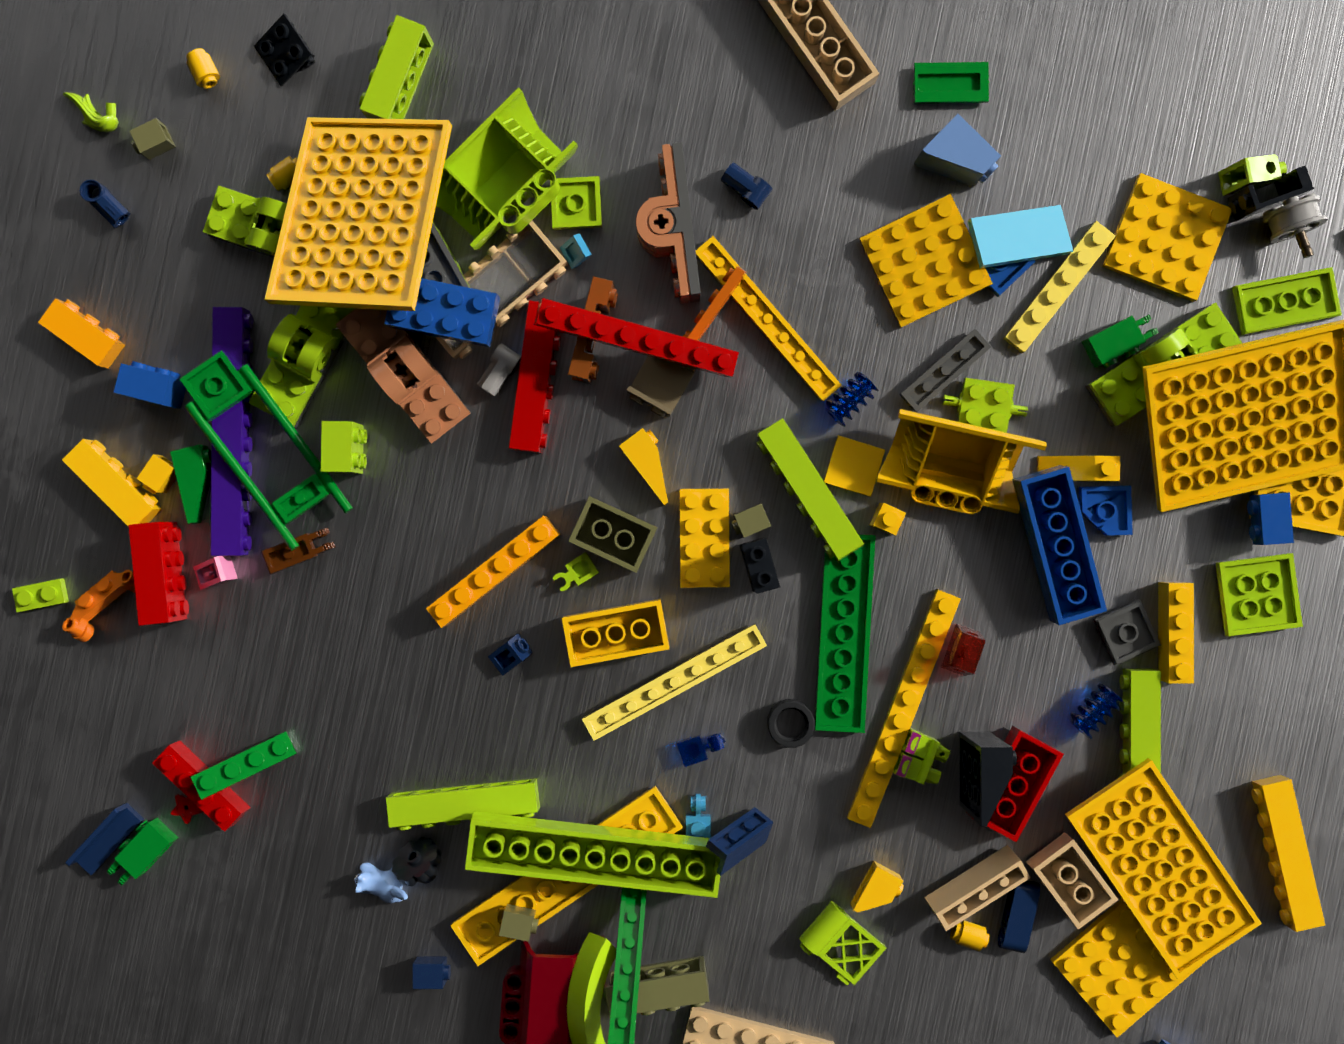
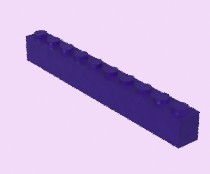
(228, 496)

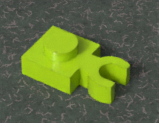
(578, 570)

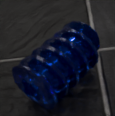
(850, 398)
(1095, 710)

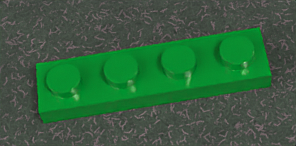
(243, 765)

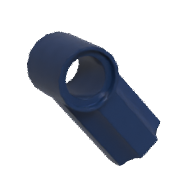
(752, 189)
(104, 203)

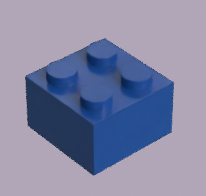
(150, 384)

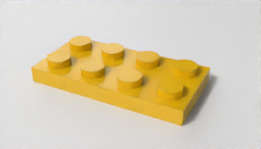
(704, 538)

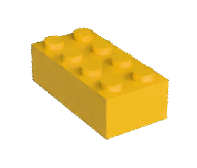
(615, 632)

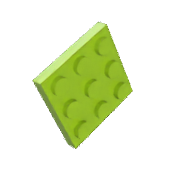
(1259, 594)

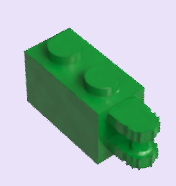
(1116, 340)
(143, 850)

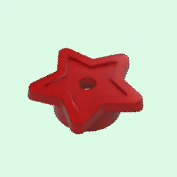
(180, 809)

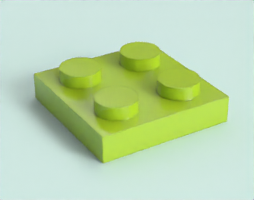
(577, 204)

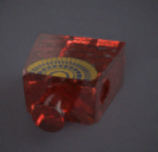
(963, 651)

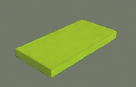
(1286, 301)

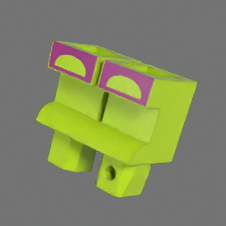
(920, 768)

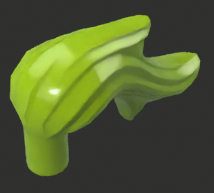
(91, 116)

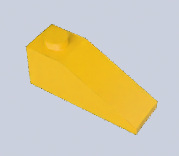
(645, 457)
(1085, 467)

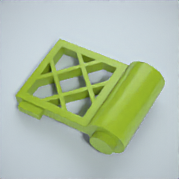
(825, 932)

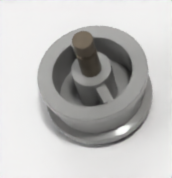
(1295, 220)

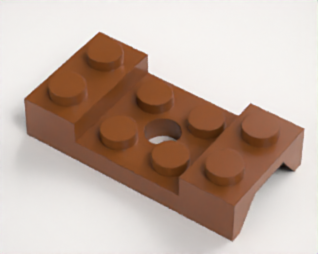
(600, 299)

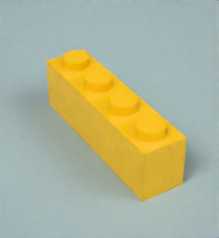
(111, 482)
(1176, 632)

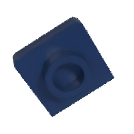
(510, 654)

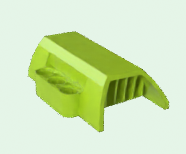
(500, 171)

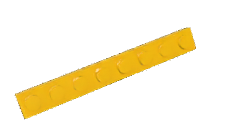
(770, 322)

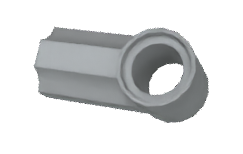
(502, 364)

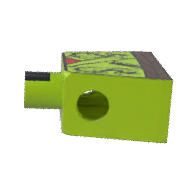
(1259, 172)

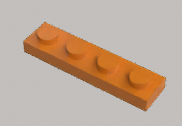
(717, 300)

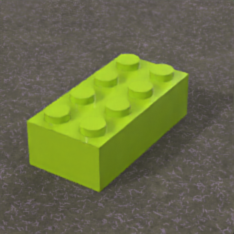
(397, 70)

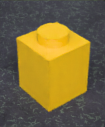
(157, 474)
(887, 519)

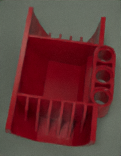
(540, 997)

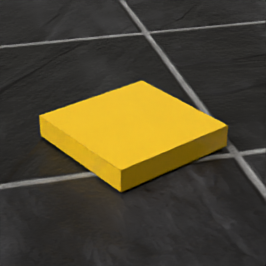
(854, 466)

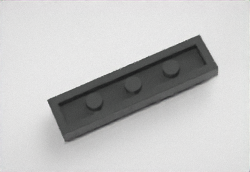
(945, 370)

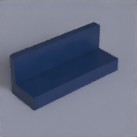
(106, 838)
(740, 839)

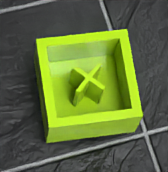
(343, 447)

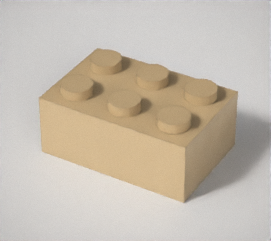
(1072, 880)

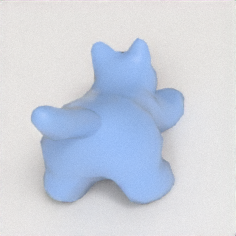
(379, 883)

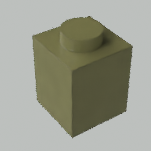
(151, 139)
(750, 521)
(518, 923)

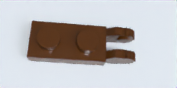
(281, 557)

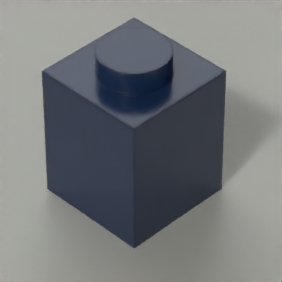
(430, 972)

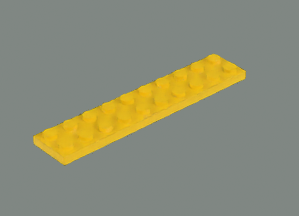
(482, 924)

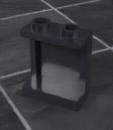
(759, 565)

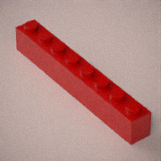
(635, 338)

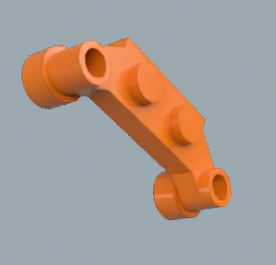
(96, 600)

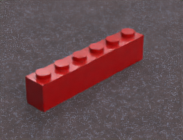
(534, 385)

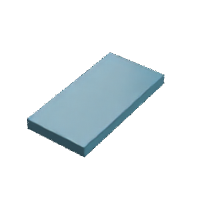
(1020, 236)

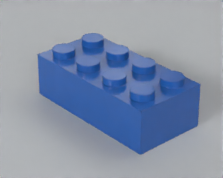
(450, 313)

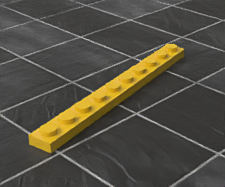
(903, 708)

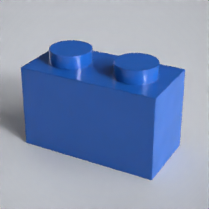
(1270, 519)

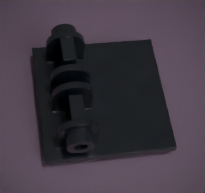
(283, 50)

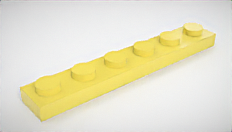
(1059, 287)

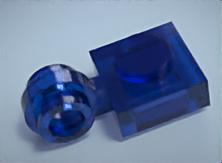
(694, 750)

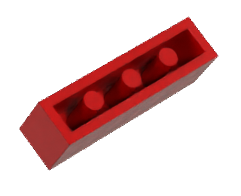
(179, 764)

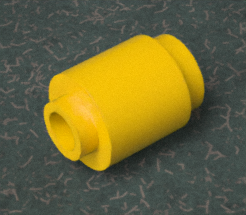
(202, 68)
(282, 173)
(970, 935)

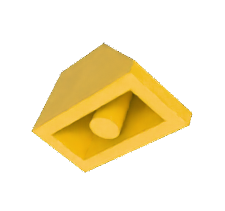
(877, 888)

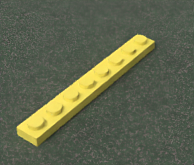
(674, 682)

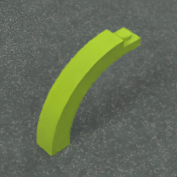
(587, 989)

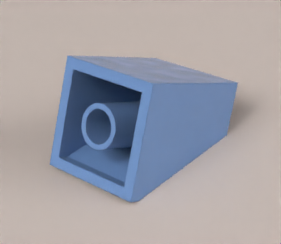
(959, 154)

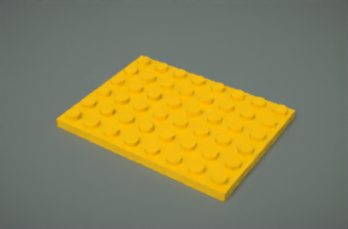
(359, 213)
(1246, 416)

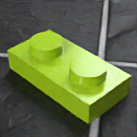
(40, 595)

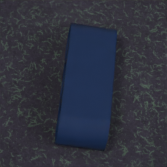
(1019, 917)

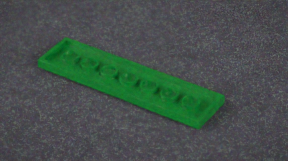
(845, 640)

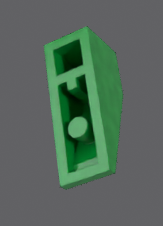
(193, 477)

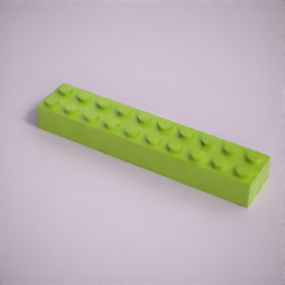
(592, 854)

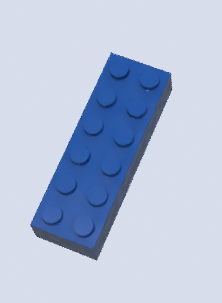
(1059, 544)

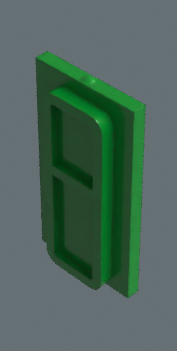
(951, 82)

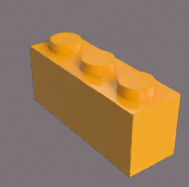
(82, 332)

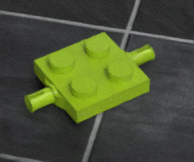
(985, 404)

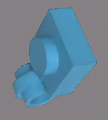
(698, 824)

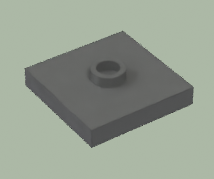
(1127, 632)

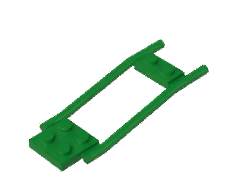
(217, 388)

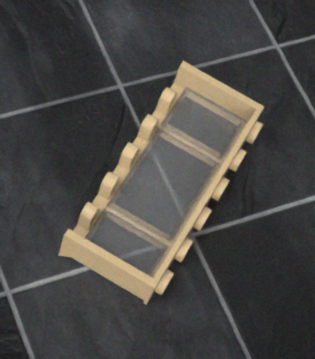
(515, 273)

